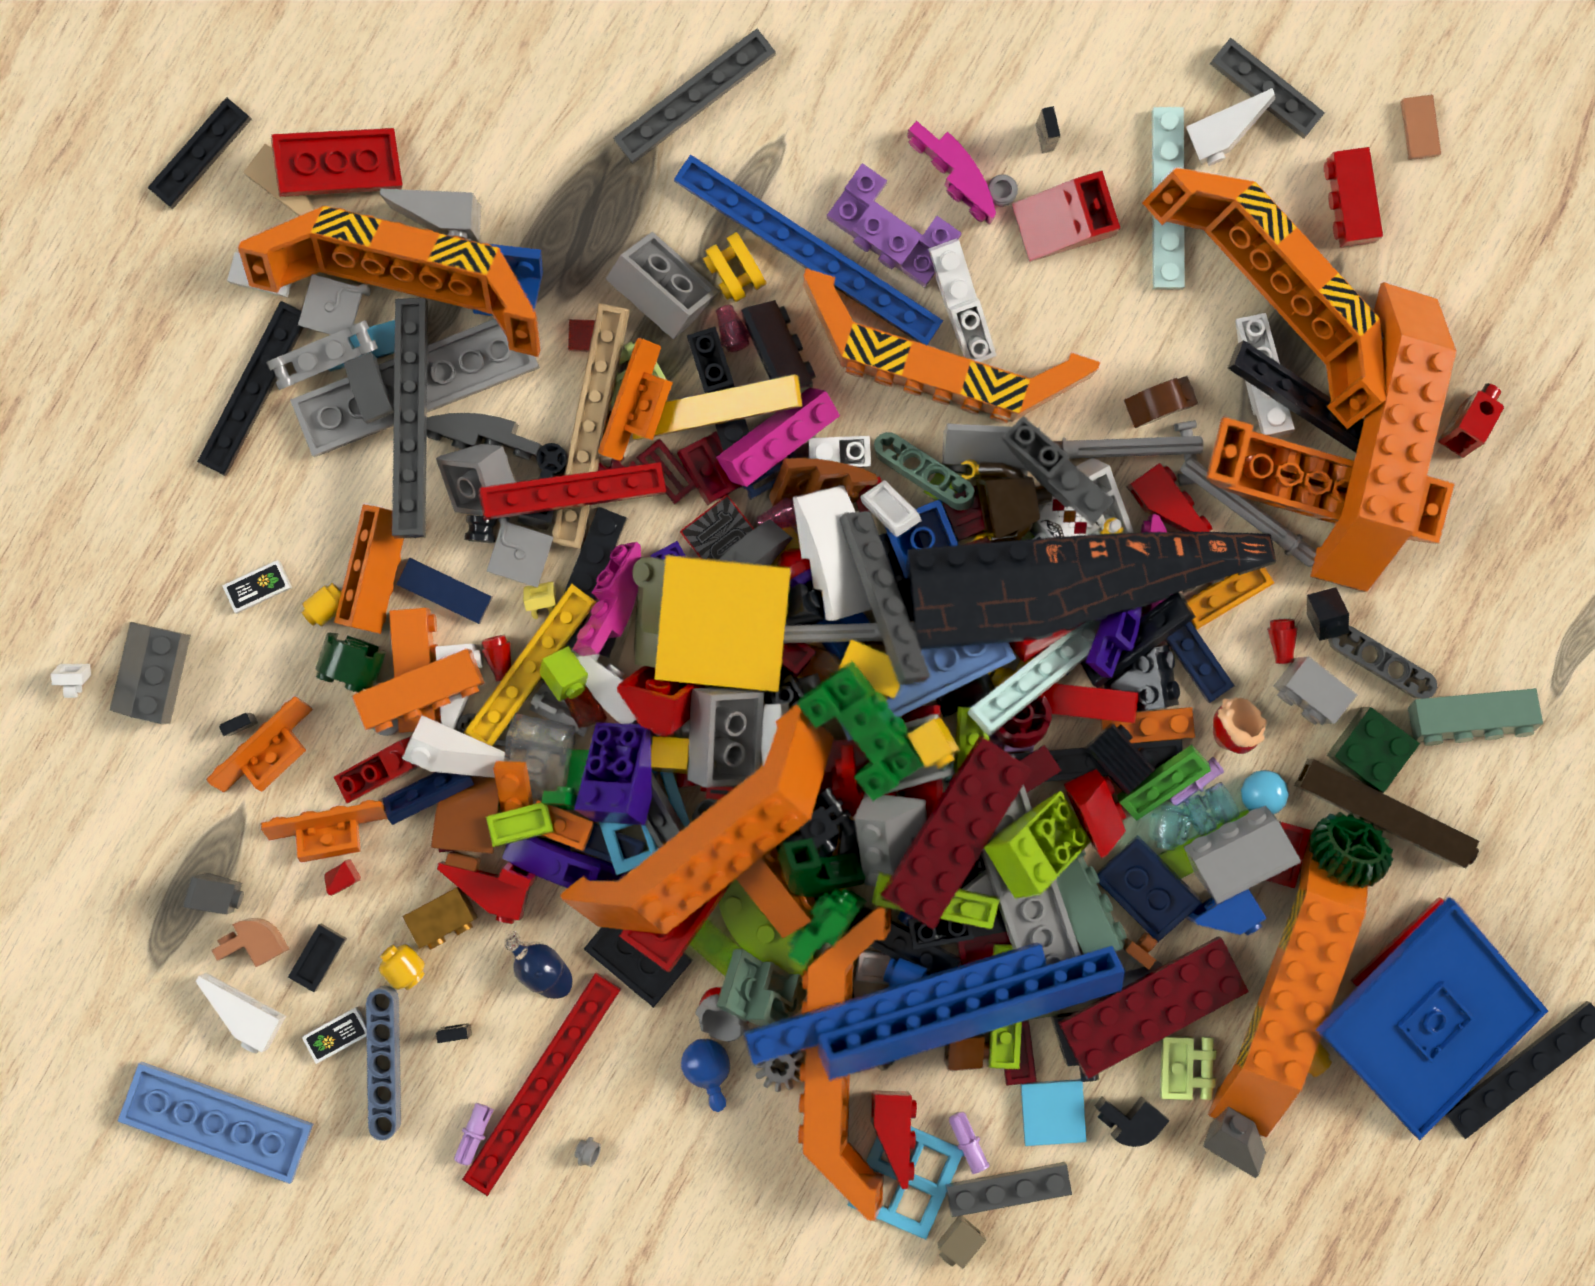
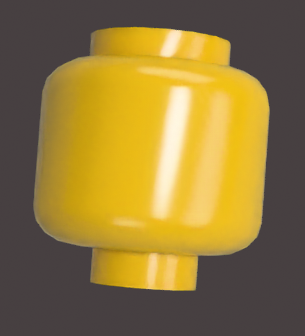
(401, 966)

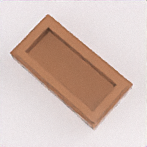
(1420, 127)

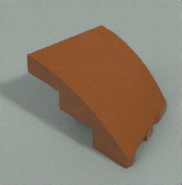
(810, 475)
(462, 820)

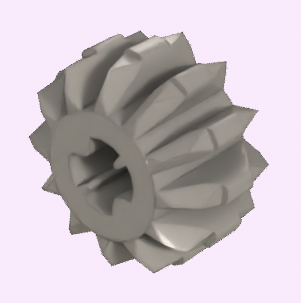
(778, 1076)

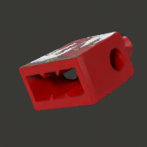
(1473, 421)

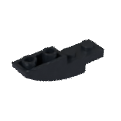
(715, 377)
(949, 932)

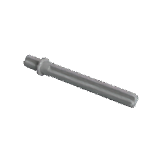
(1131, 447)
(1253, 514)
(832, 633)

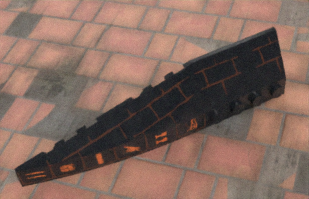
(1059, 582)

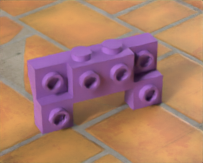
(884, 232)

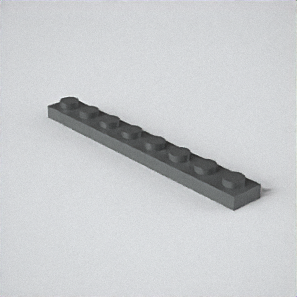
(410, 418)

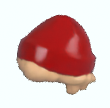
(1238, 725)

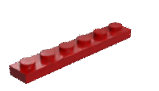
(572, 491)

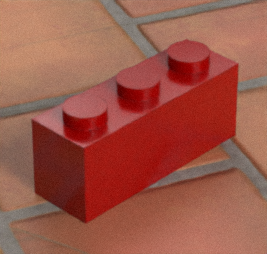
(1353, 197)

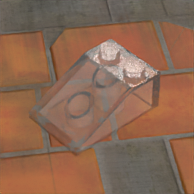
(545, 749)

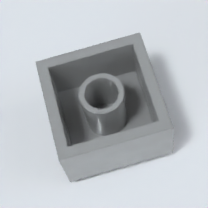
(1314, 691)

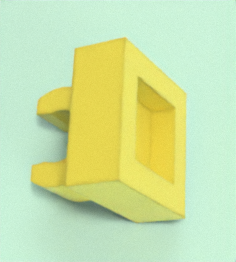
(539, 598)

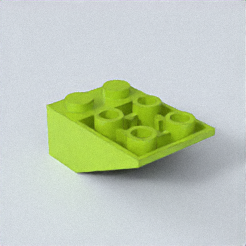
(1038, 846)

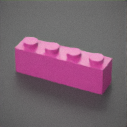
(777, 437)

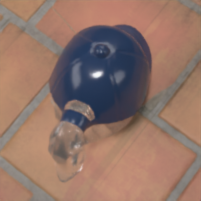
(538, 967)

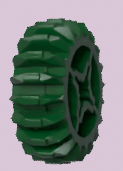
(1350, 850)

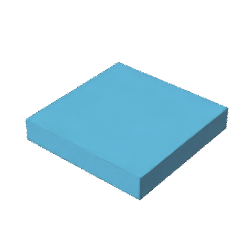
(1053, 1112)

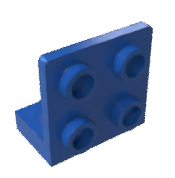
(526, 267)

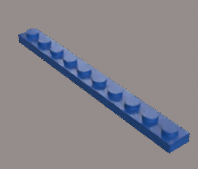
(807, 250)
(803, 1030)

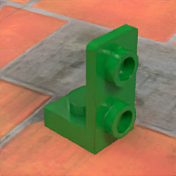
(566, 797)

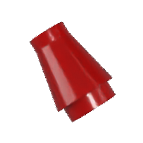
(1283, 639)
(498, 655)

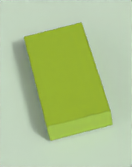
(519, 824)

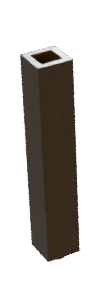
(1387, 813)

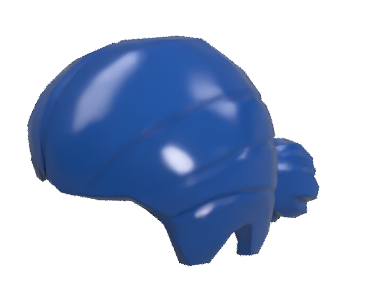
(707, 1066)

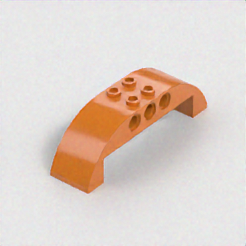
(1304, 478)

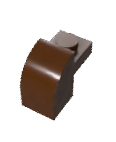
(1160, 401)

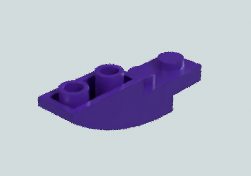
(1113, 635)
(557, 863)

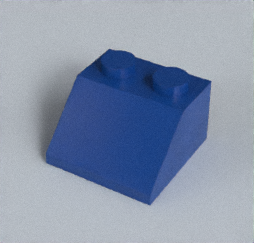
(930, 532)
(1235, 915)

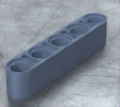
(375, 1075)

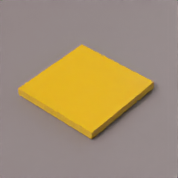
(722, 623)

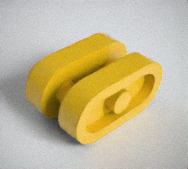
(717, 262)

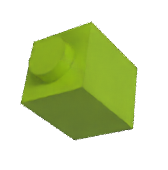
(564, 674)

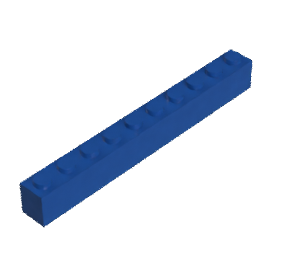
(970, 1012)

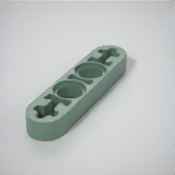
(926, 468)

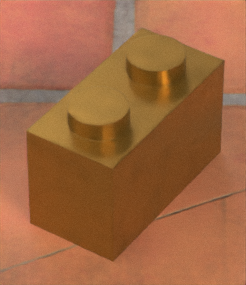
(440, 917)

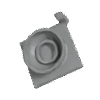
(331, 305)
(519, 553)

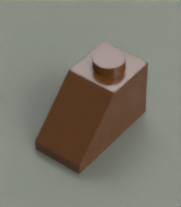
(967, 1053)

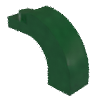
(815, 876)

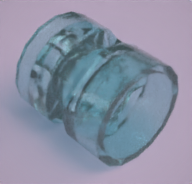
(1220, 803)

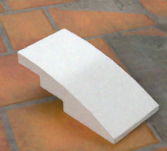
(828, 550)

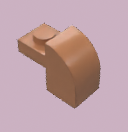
(258, 937)

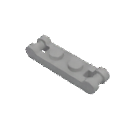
(322, 355)

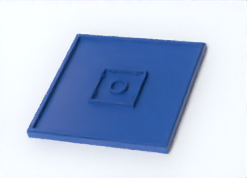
(1433, 1019)

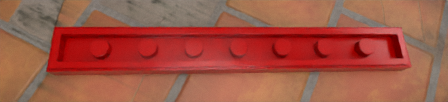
(541, 1084)

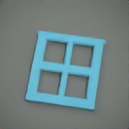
(608, 829)
(936, 1190)

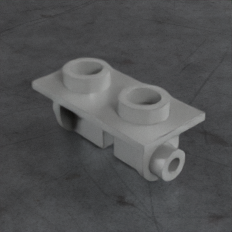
(548, 706)

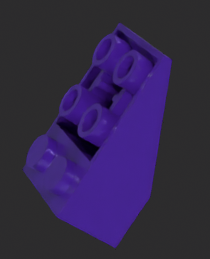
(617, 775)

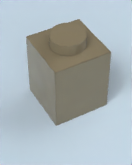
(960, 1242)

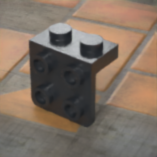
(1150, 678)

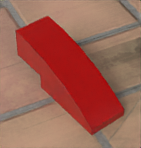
(1092, 702)

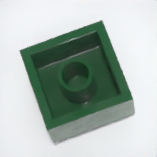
(1373, 749)

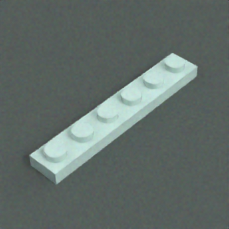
(1167, 238)
(1034, 678)

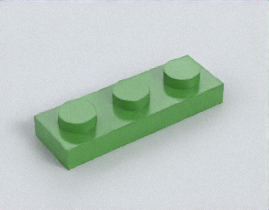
(1165, 782)

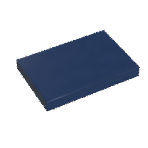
(1148, 888)

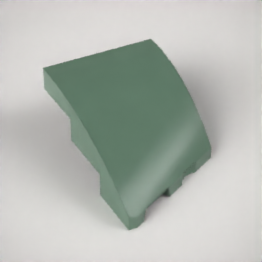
(760, 990)

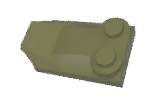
(649, 577)

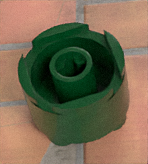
(349, 662)

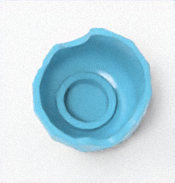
(1265, 789)

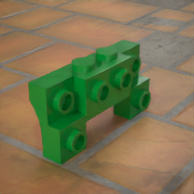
(869, 723)
(830, 922)

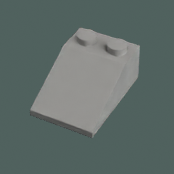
(438, 210)

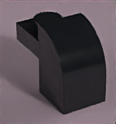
(1135, 1128)

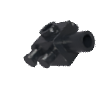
(820, 825)

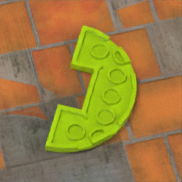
(755, 931)

